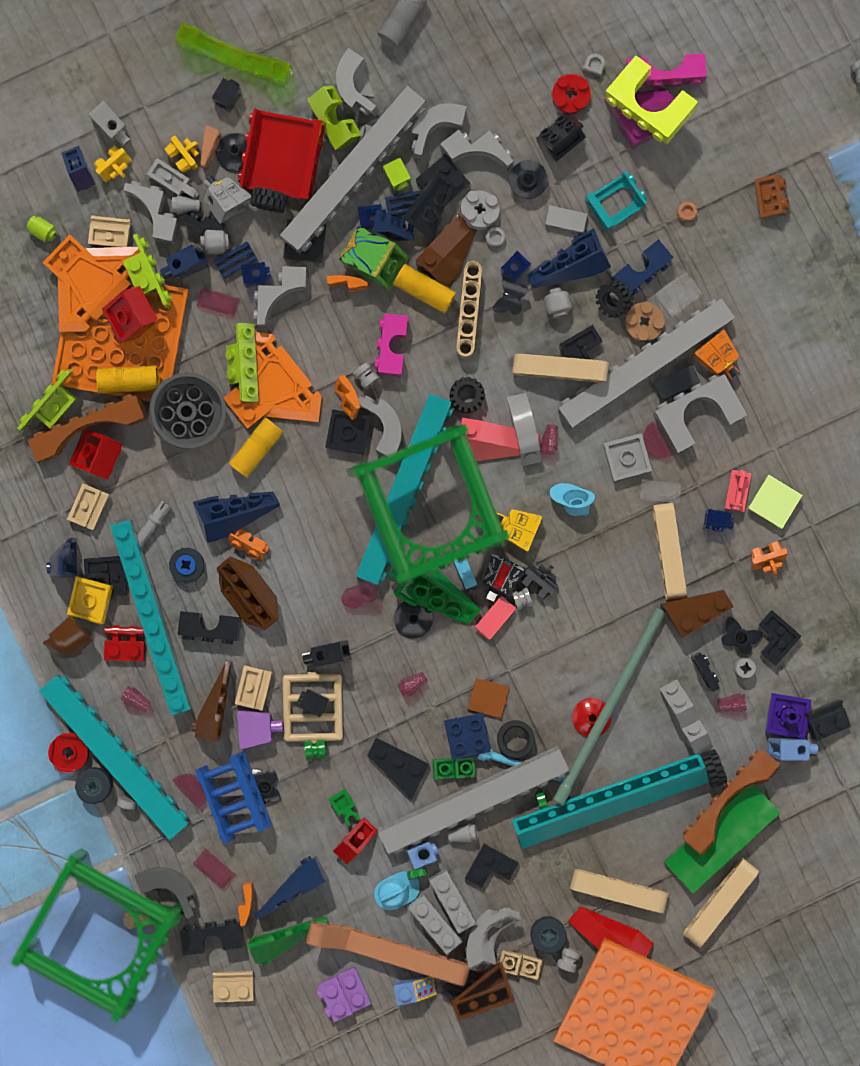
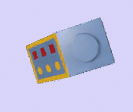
(414, 989)

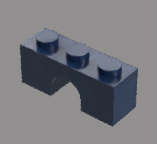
(657, 259)

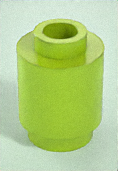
(41, 229)

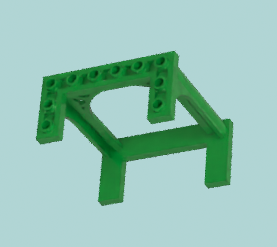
(401, 565)
(160, 915)

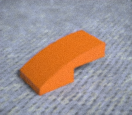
(354, 283)
(350, 401)
(245, 908)

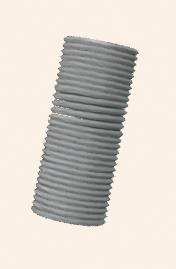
(404, 11)

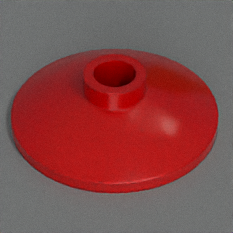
(581, 715)

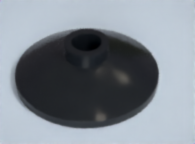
(226, 159)
(533, 171)
(408, 628)

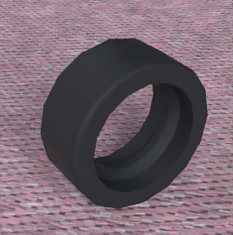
(530, 740)

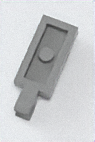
(171, 179)

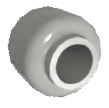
(214, 242)
(558, 303)

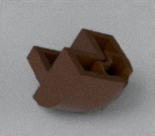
(68, 639)

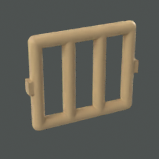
(336, 716)

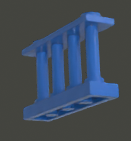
(250, 790)

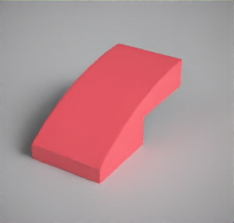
(495, 618)

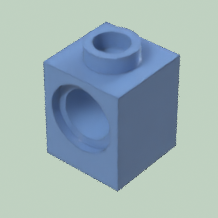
(419, 862)

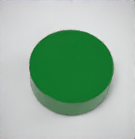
(541, 799)
(416, 873)

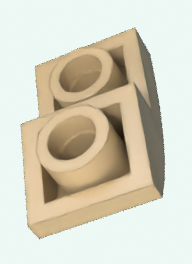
(521, 964)

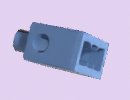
(791, 748)

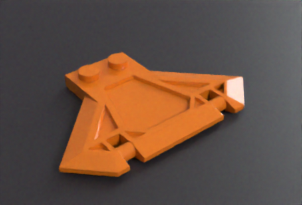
(86, 280)
(278, 388)

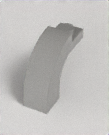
(347, 74)
(436, 117)
(524, 428)
(392, 431)
(483, 936)

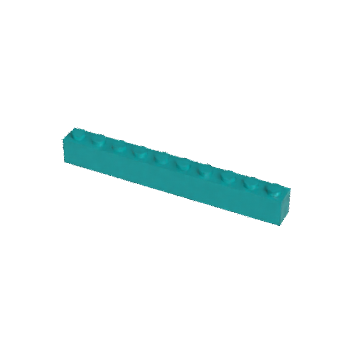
(405, 486)
(151, 617)
(114, 756)
(611, 800)

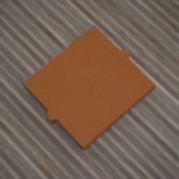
(488, 698)

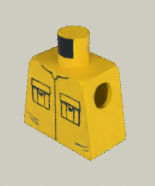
(520, 527)

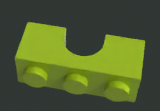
(324, 105)

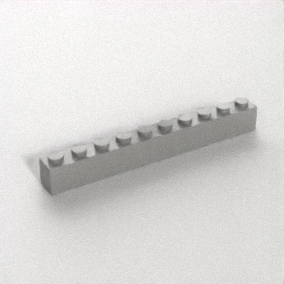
(353, 169)
(646, 363)
(472, 800)

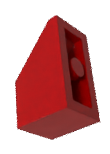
(355, 841)

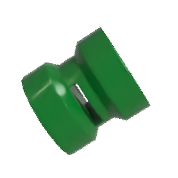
(315, 750)

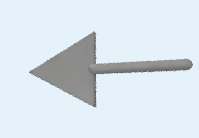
(364, 89)

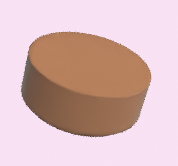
(687, 211)

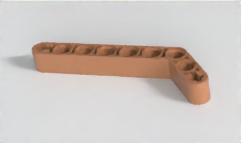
(388, 951)

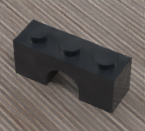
(191, 626)
(228, 932)

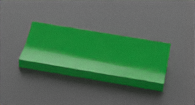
(738, 824)

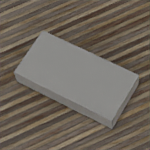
(566, 219)

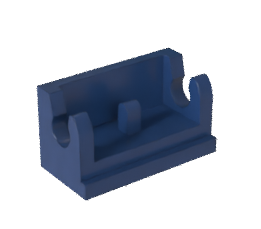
(392, 227)

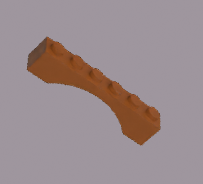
(51, 444)
(758, 771)

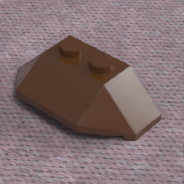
(248, 593)

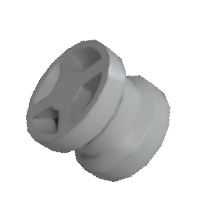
(522, 598)
(740, 668)

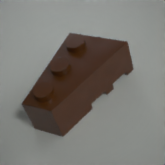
(696, 611)
(484, 995)

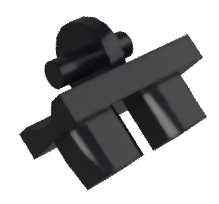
(543, 577)

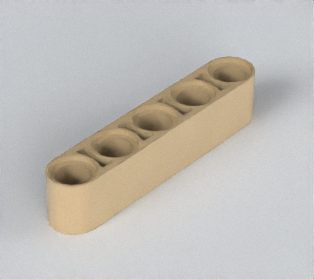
(469, 300)
(560, 368)
(669, 551)
(619, 890)
(720, 902)

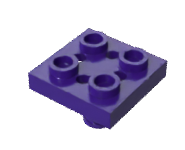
(797, 724)

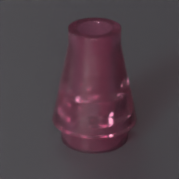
(548, 442)
(411, 684)
(135, 699)
(732, 703)

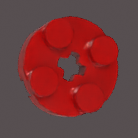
(562, 100)
(60, 760)

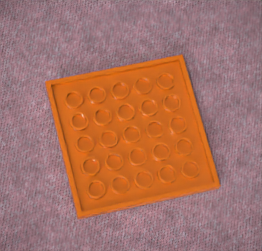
(101, 348)
(632, 1011)

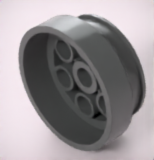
(207, 394)

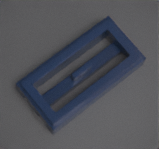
(402, 204)
(233, 252)

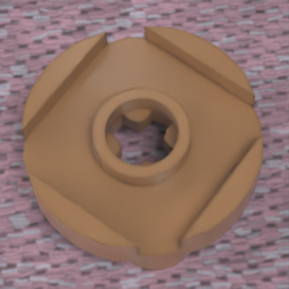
(644, 333)

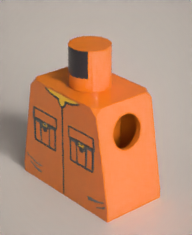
(718, 355)

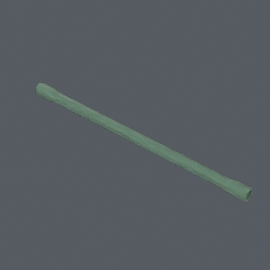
(565, 788)

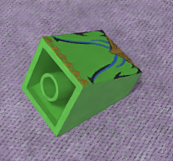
(374, 257)

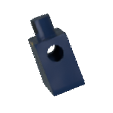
(185, 263)

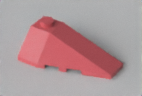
(491, 440)

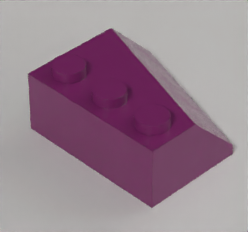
(650, 101)

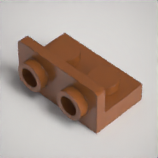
(772, 196)

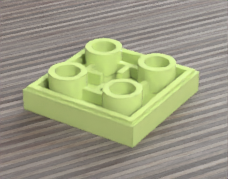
(774, 501)

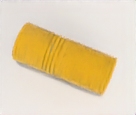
(428, 289)
(134, 379)
(255, 447)

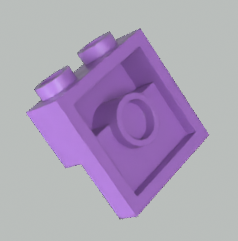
(343, 994)

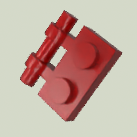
(124, 650)

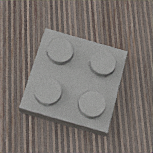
(627, 457)

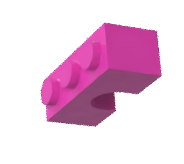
(392, 327)

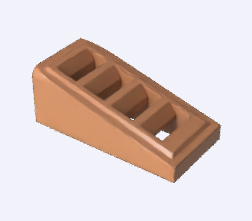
(210, 142)

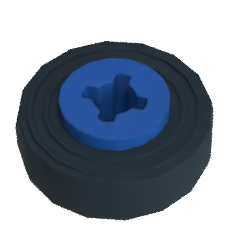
(191, 570)

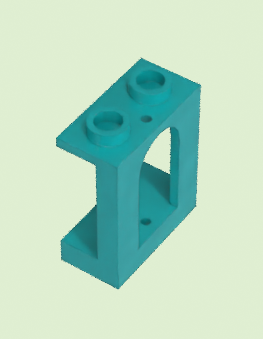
(624, 181)

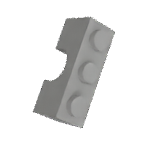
(452, 900)
(434, 923)

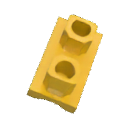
(187, 161)
(114, 165)

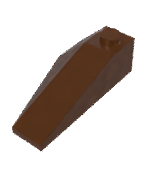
(447, 252)
(211, 716)

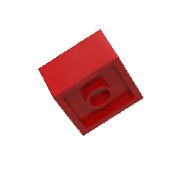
(130, 314)

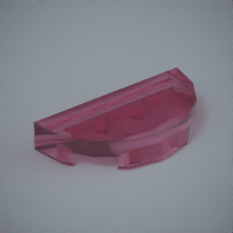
(655, 443)
(191, 787)

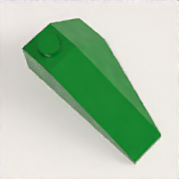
(438, 594)
(273, 944)

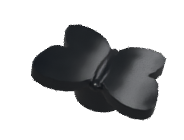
(511, 296)
(740, 637)
(265, 784)

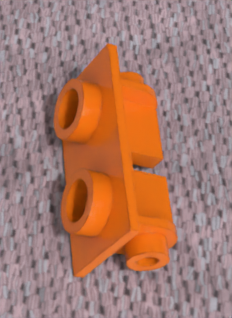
(254, 549)

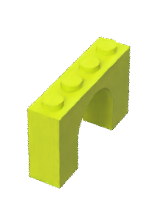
(661, 124)

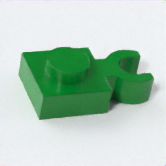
(342, 804)

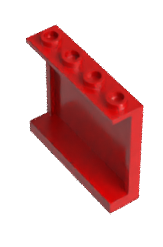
(282, 154)

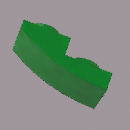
(453, 768)

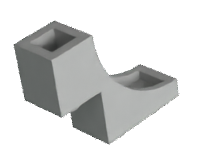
(488, 146)
(165, 225)
(292, 280)
(686, 717)

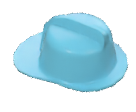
(573, 498)
(396, 891)

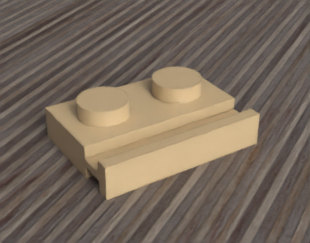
(109, 232)
(88, 507)
(253, 688)
(233, 986)

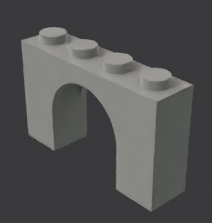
(717, 392)

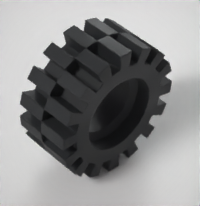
(268, 200)
(622, 293)
(467, 383)
(714, 768)

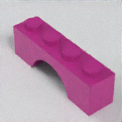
(690, 71)

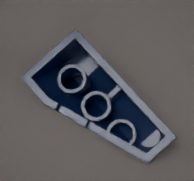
(580, 260)
(64, 561)
(302, 880)

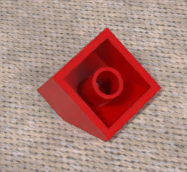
(96, 454)

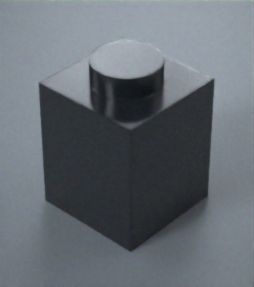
(227, 94)
(313, 702)

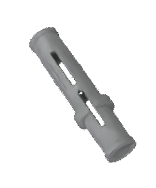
(153, 522)

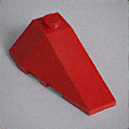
(597, 927)

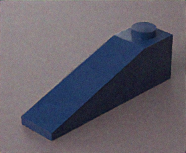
(226, 516)

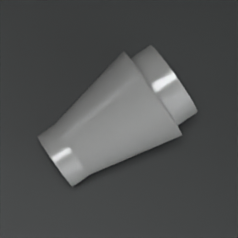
(184, 205)
(465, 833)

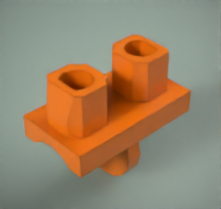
(771, 561)

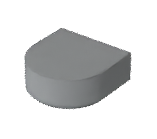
(594, 64)

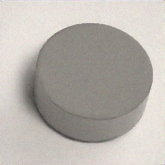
(495, 237)
(127, 803)

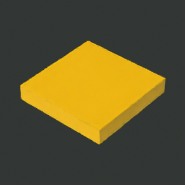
(89, 600)

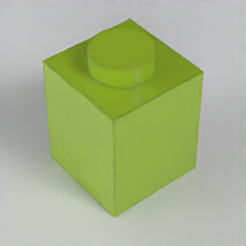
(397, 175)

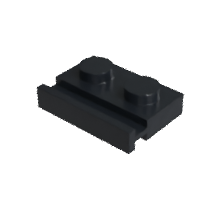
(709, 677)
(827, 720)

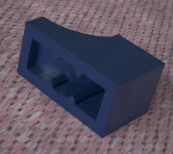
(78, 168)

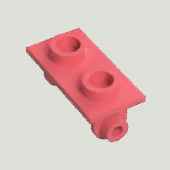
(738, 490)

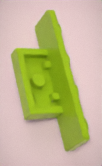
(143, 272)
(242, 363)
(52, 405)

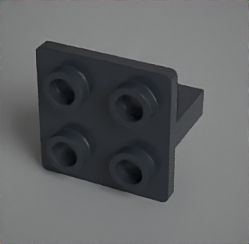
(561, 136)

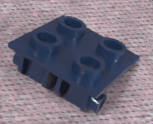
(467, 736)

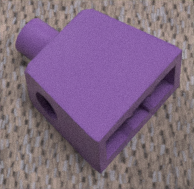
(256, 728)

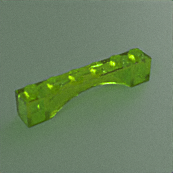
(253, 64)

